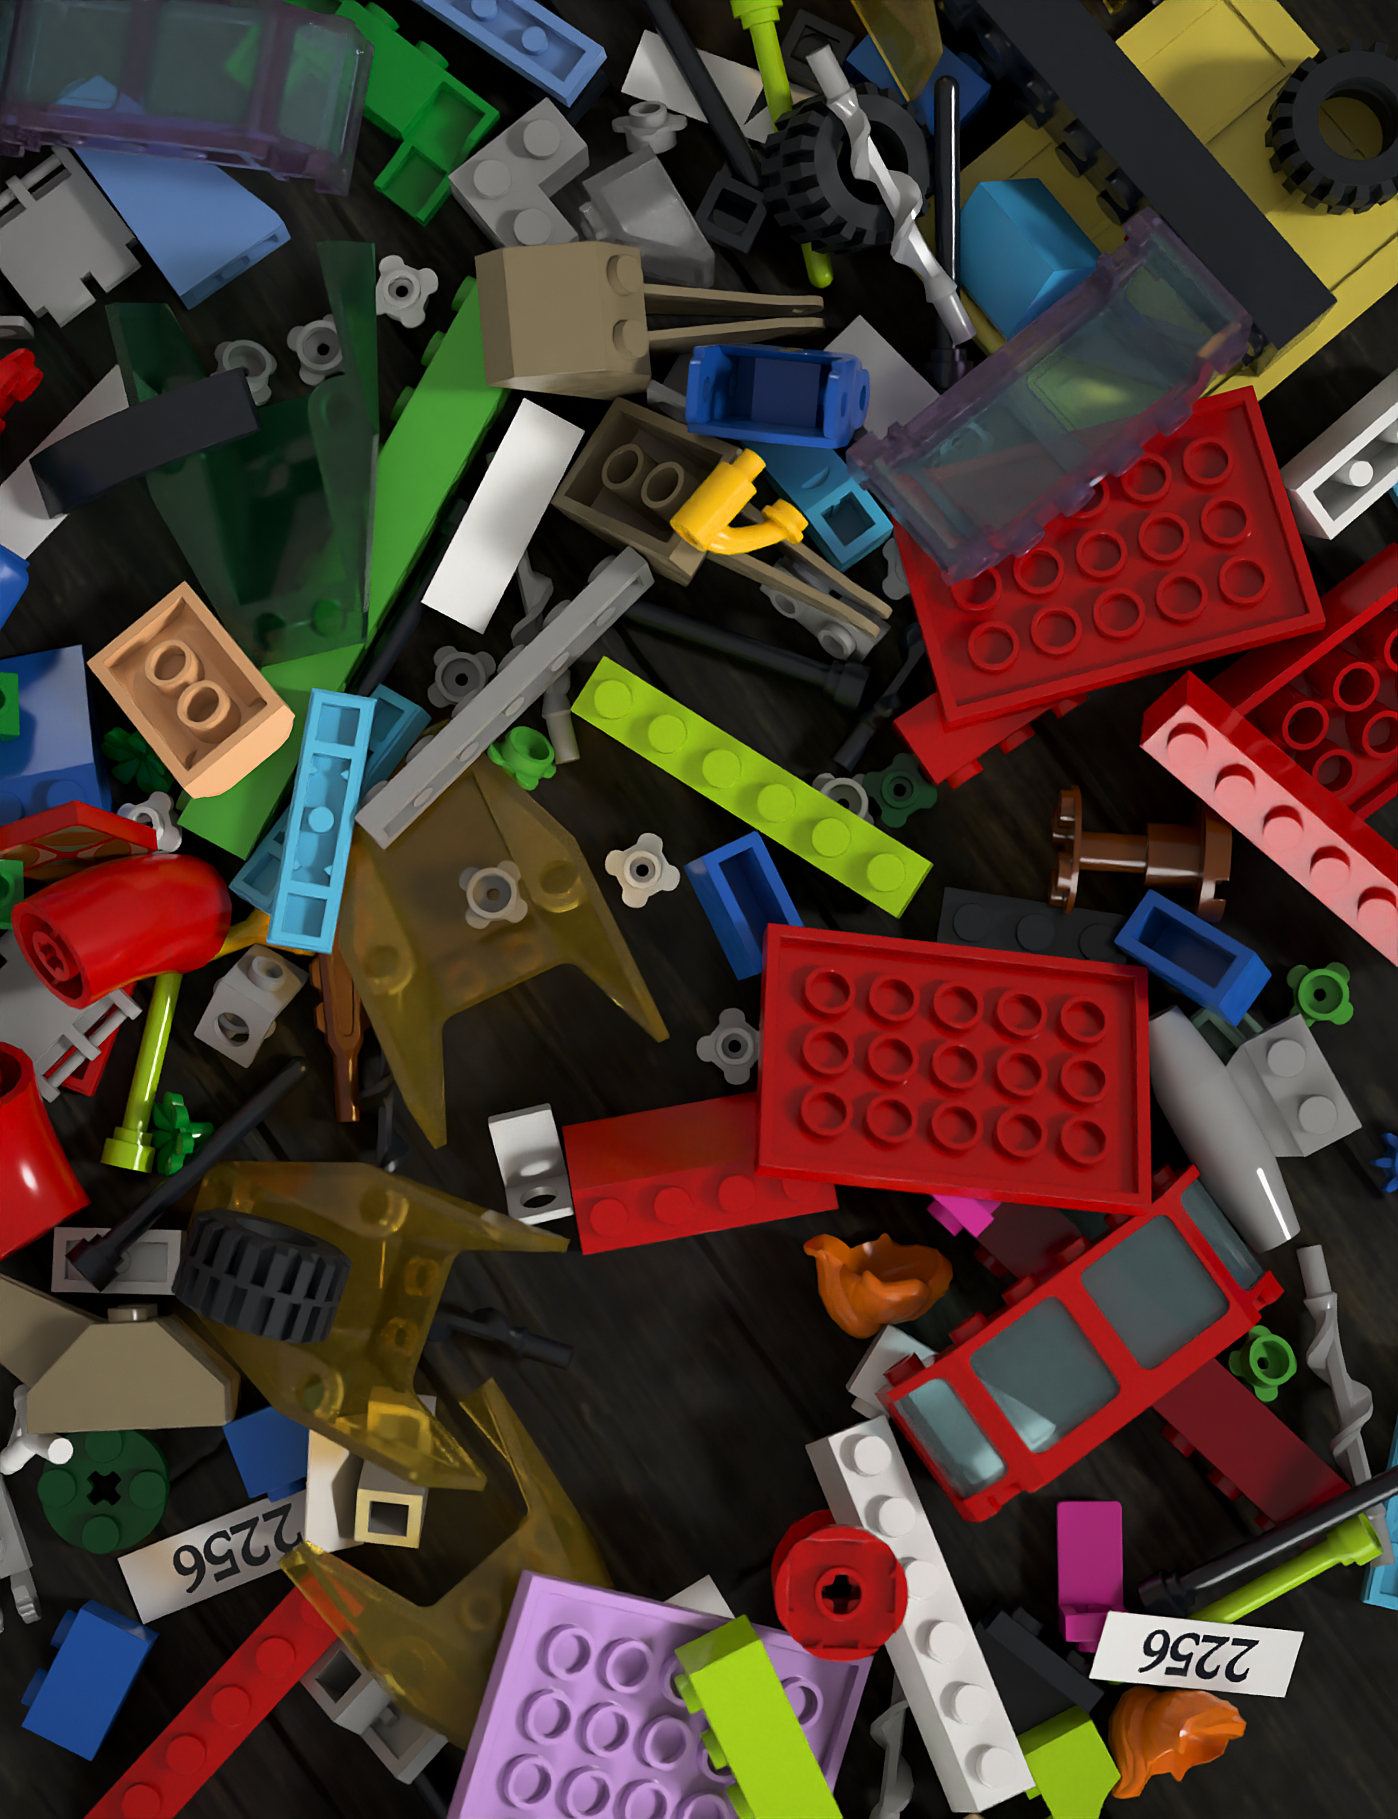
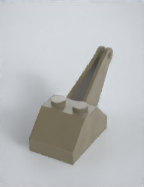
(578, 326)
(642, 473)
(111, 1371)

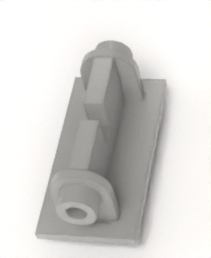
(834, 635)

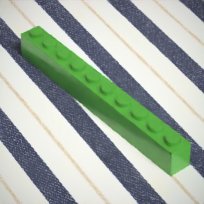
(417, 472)

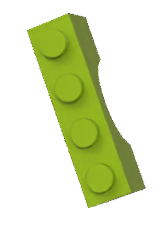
(1069, 1765)

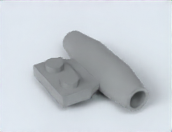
(1241, 1115)

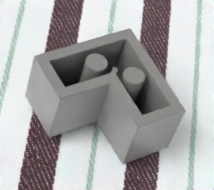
(516, 174)

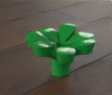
(136, 760)
(175, 1133)

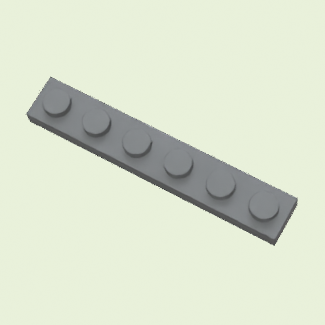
(520, 680)

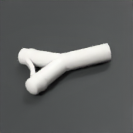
(25, 1446)

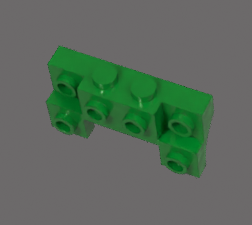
(418, 107)

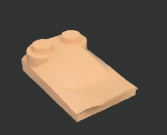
(193, 694)

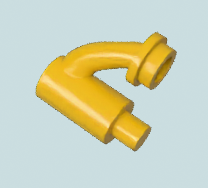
(718, 500)

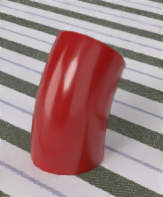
(123, 924)
(35, 1174)

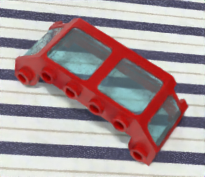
(1079, 1348)

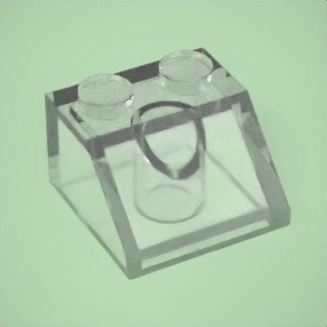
(640, 208)

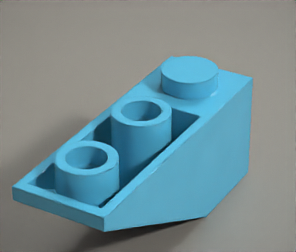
(839, 514)

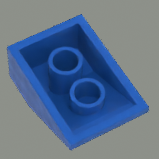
(59, 737)

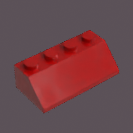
(677, 1175)

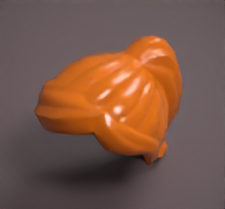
(877, 1281)
(1167, 1733)

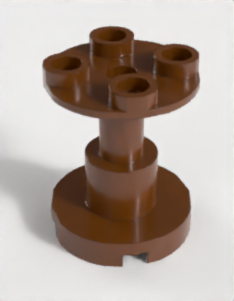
(1165, 855)

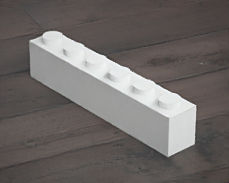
(935, 1643)

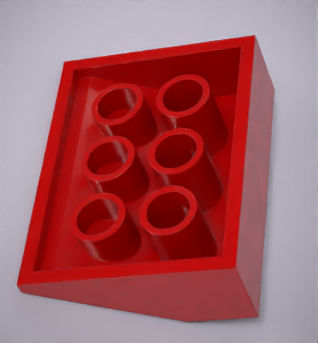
(1333, 690)

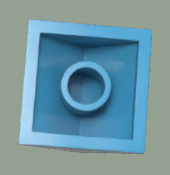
(1020, 252)

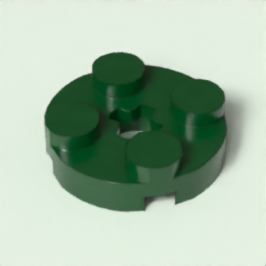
(104, 1525)

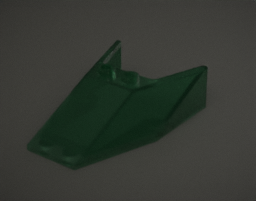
(286, 513)

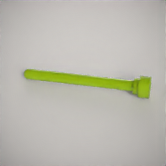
(760, 19)
(132, 1143)
(1345, 1543)

